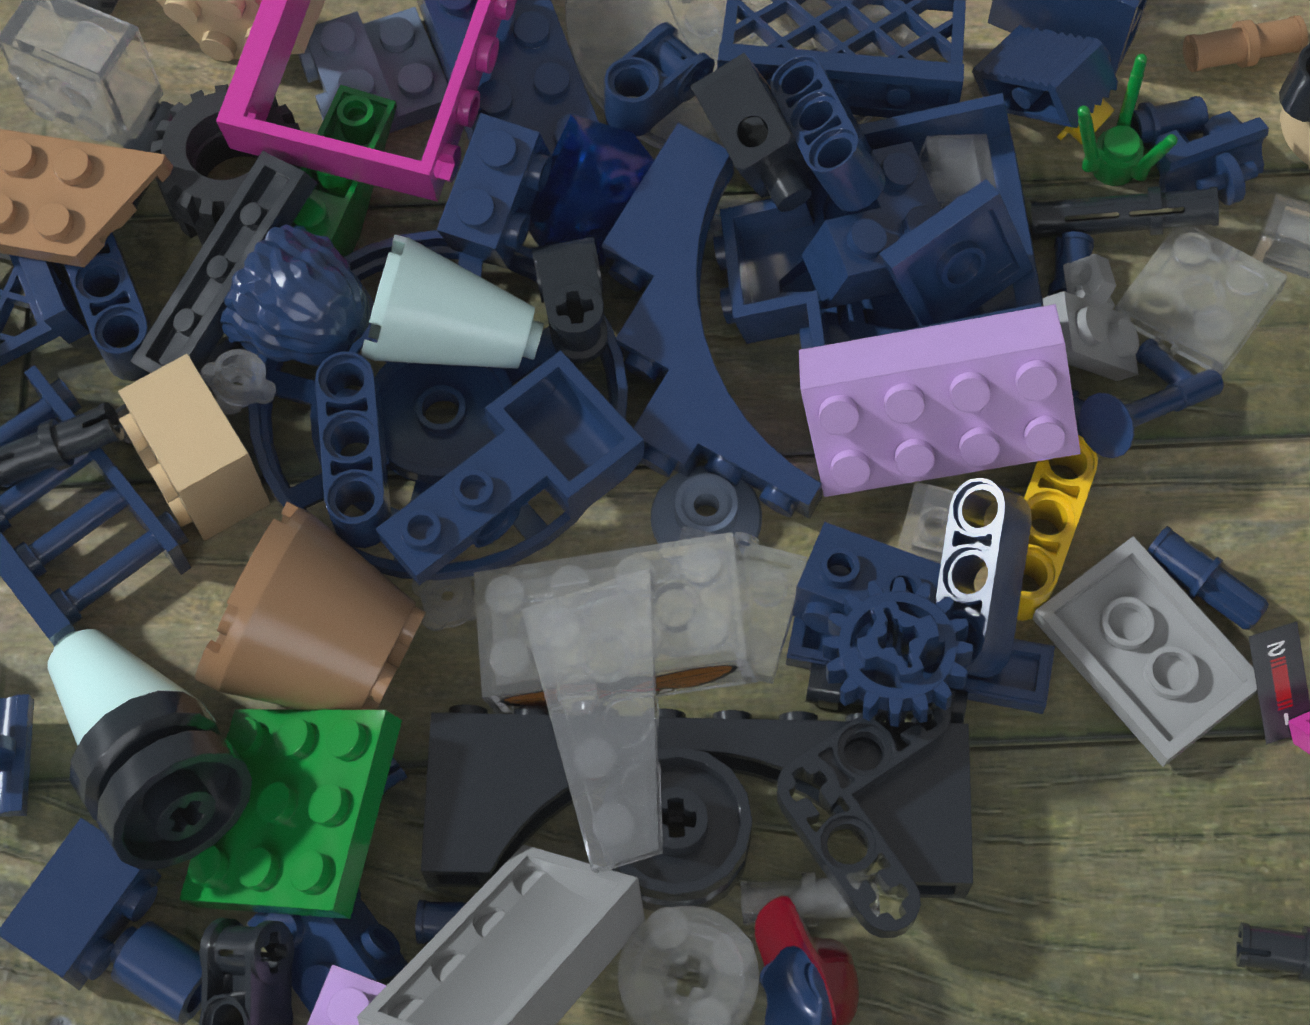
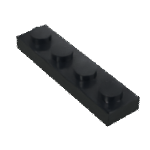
(192, 317)

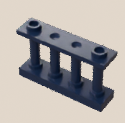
(24, 564)

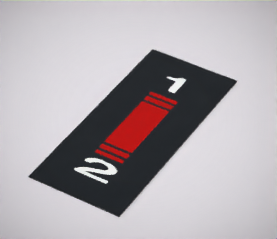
(1279, 679)

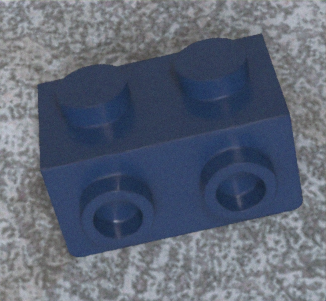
(351, 944)

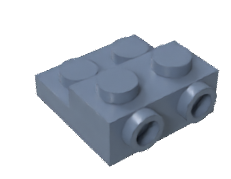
(380, 58)

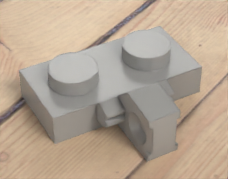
(1093, 332)

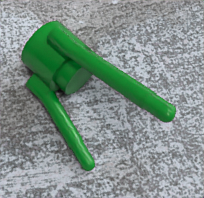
(1120, 150)

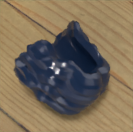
(295, 299)

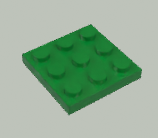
(306, 816)

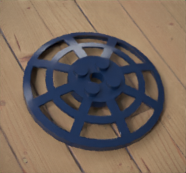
(413, 444)

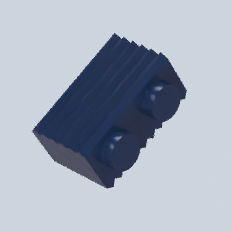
(1047, 74)

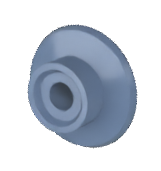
(681, 495)

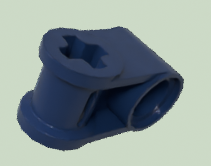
(656, 73)

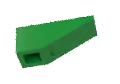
(338, 203)

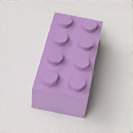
(939, 401)

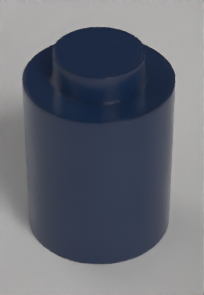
(159, 970)

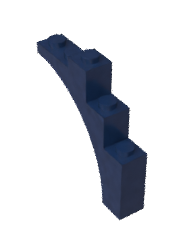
(691, 414)

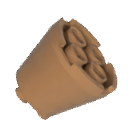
(310, 623)

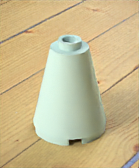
(446, 315)
(99, 675)

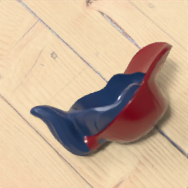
(803, 975)

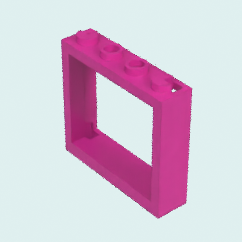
(262, 68)

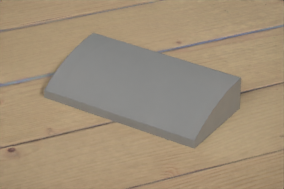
(516, 947)

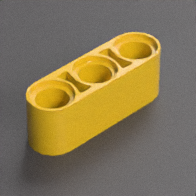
(1061, 504)

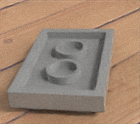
(1148, 650)

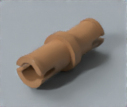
(1245, 43)

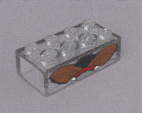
(697, 607)

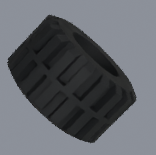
(194, 148)

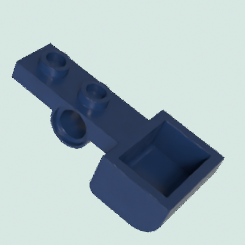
(550, 436)

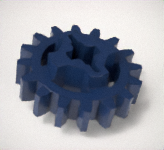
(878, 672)

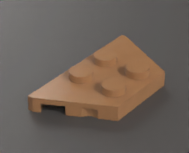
(68, 194)

